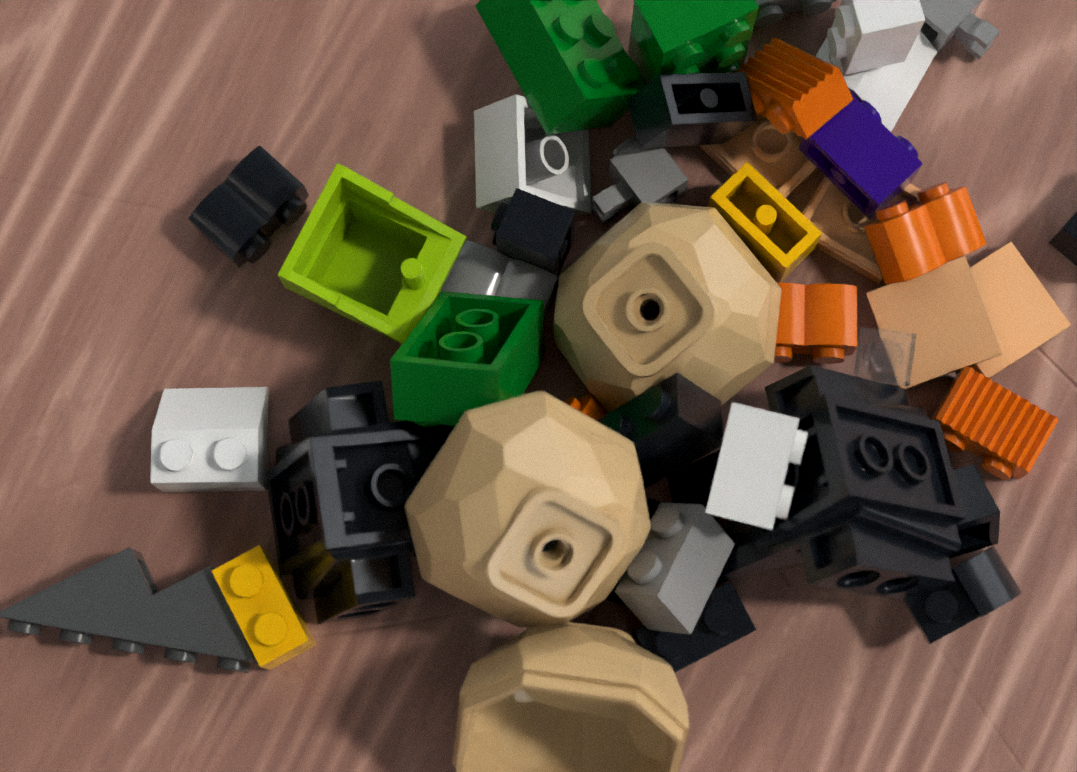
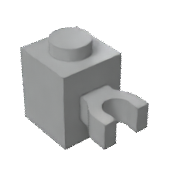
(957, 19)
(638, 178)

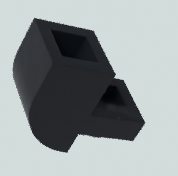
(978, 589)

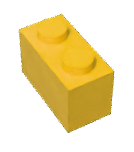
(765, 221)
(264, 608)

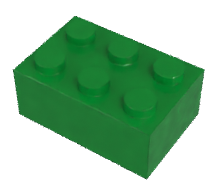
(690, 36)
(564, 60)
(466, 356)

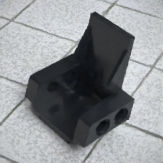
(344, 498)
(868, 499)

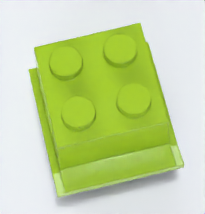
(370, 256)

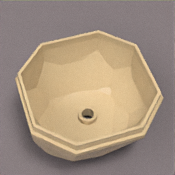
(712, 299)
(511, 485)
(570, 704)

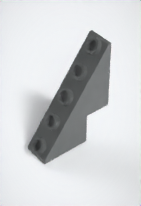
(124, 604)

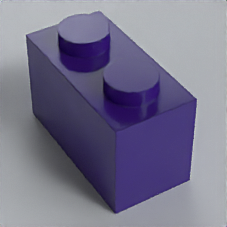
(862, 157)

